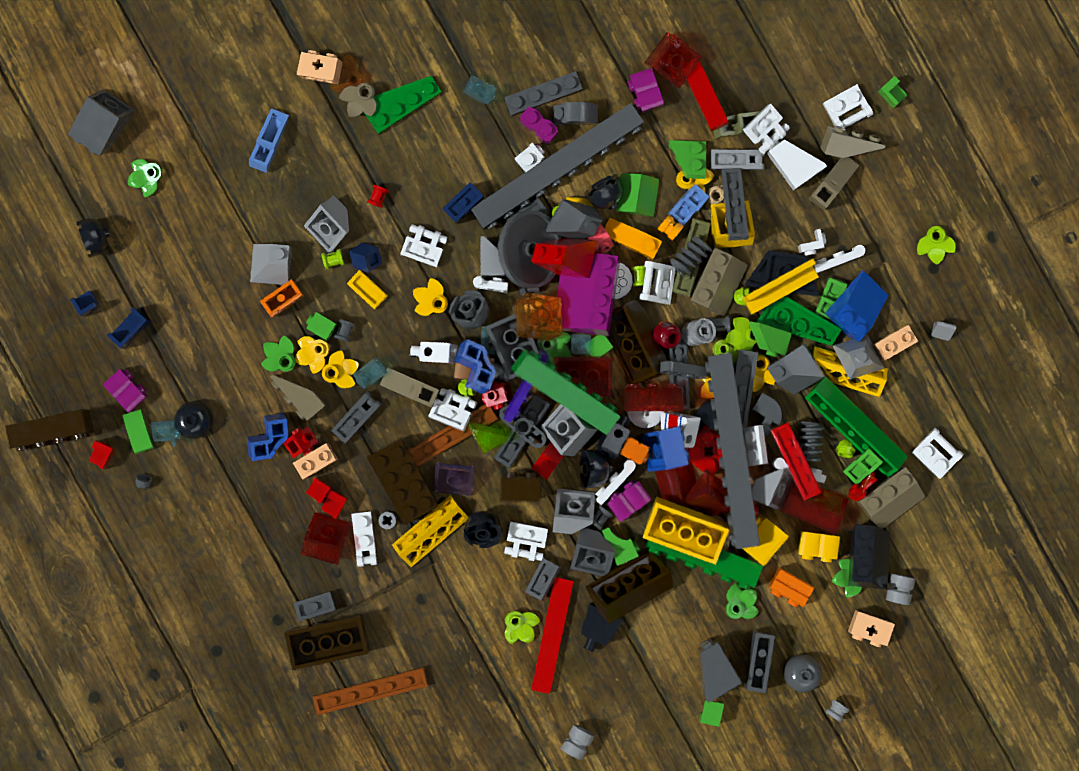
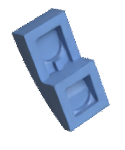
(688, 204)

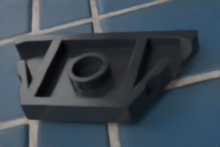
(777, 264)

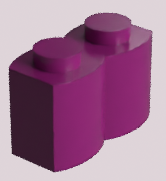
(646, 90)
(543, 128)
(125, 390)
(628, 500)

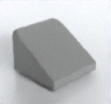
(943, 330)

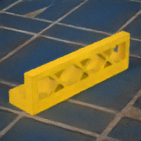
(780, 287)
(831, 363)
(427, 529)

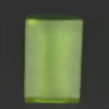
(488, 436)

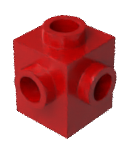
(497, 395)
(301, 442)

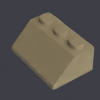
(718, 282)
(891, 498)

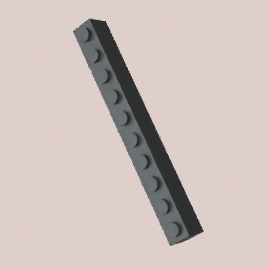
(557, 166)
(733, 451)

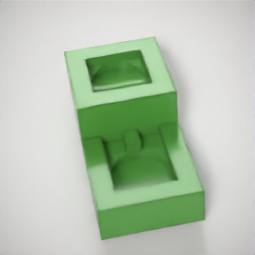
(830, 294)
(138, 432)
(862, 466)

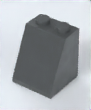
(100, 122)
(716, 670)

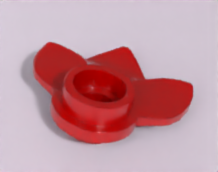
(858, 491)

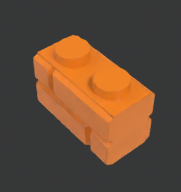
(282, 298)
(635, 451)
(790, 587)

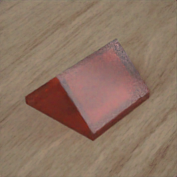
(676, 483)
(708, 495)

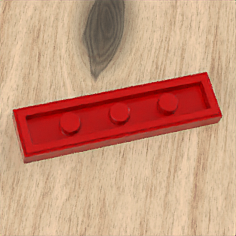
(706, 98)
(796, 461)

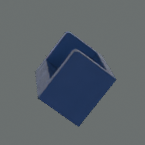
(463, 202)
(129, 329)

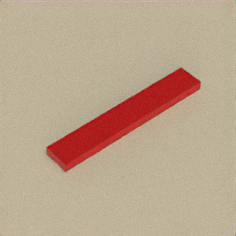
(552, 635)

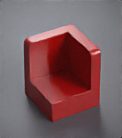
(101, 454)
(318, 490)
(334, 503)

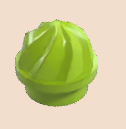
(741, 293)
(465, 390)
(845, 448)

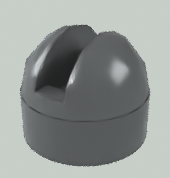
(143, 481)

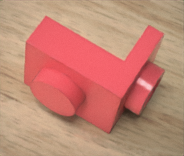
(604, 241)

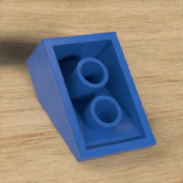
(858, 307)
(665, 449)

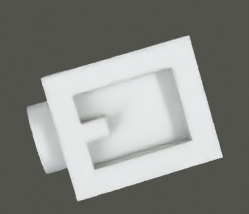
(530, 157)

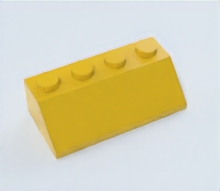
(686, 530)

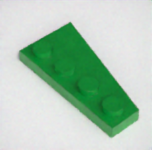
(402, 101)
(799, 321)

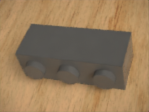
(759, 661)

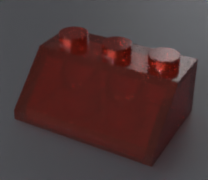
(590, 371)
(652, 398)
(822, 510)

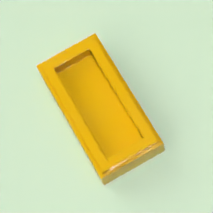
(367, 289)

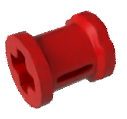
(377, 196)

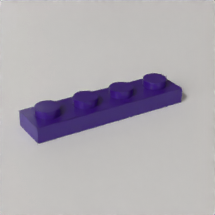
(521, 394)

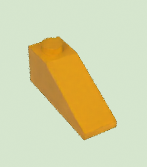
(633, 238)

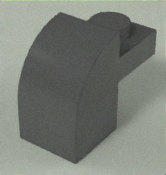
(575, 113)
(769, 410)

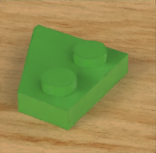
(691, 157)

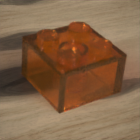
(538, 317)

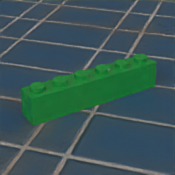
(565, 391)
(855, 425)
(728, 565)

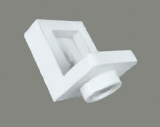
(810, 248)

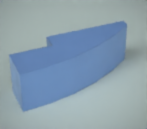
(268, 140)

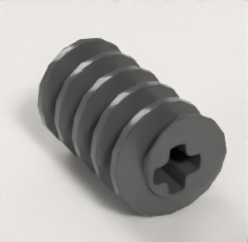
(690, 255)
(811, 440)

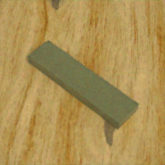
(685, 285)

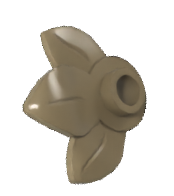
(357, 102)

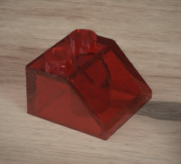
(673, 59)
(325, 538)

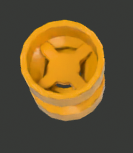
(670, 227)

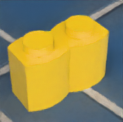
(818, 545)

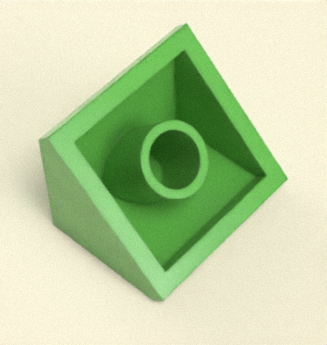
(638, 194)

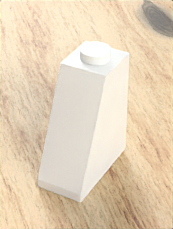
(794, 163)

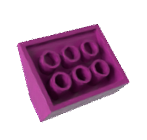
(590, 301)

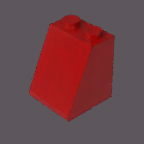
(566, 256)

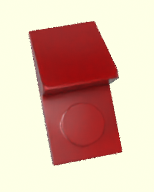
(547, 461)

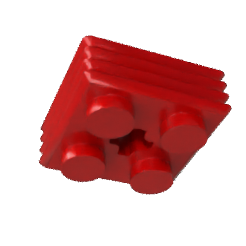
(705, 438)

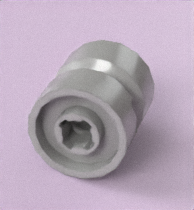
(698, 332)
(900, 589)
(577, 742)

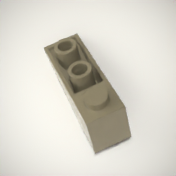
(845, 143)
(833, 182)
(409, 387)
(304, 399)

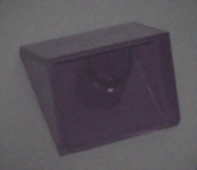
(454, 478)

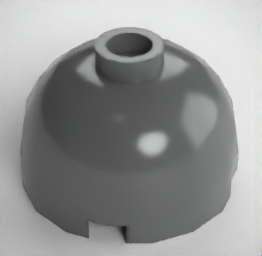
(469, 310)
(802, 673)

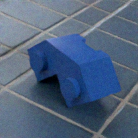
(475, 357)
(265, 445)

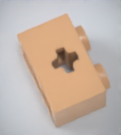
(328, 73)
(895, 342)
(315, 461)
(882, 628)

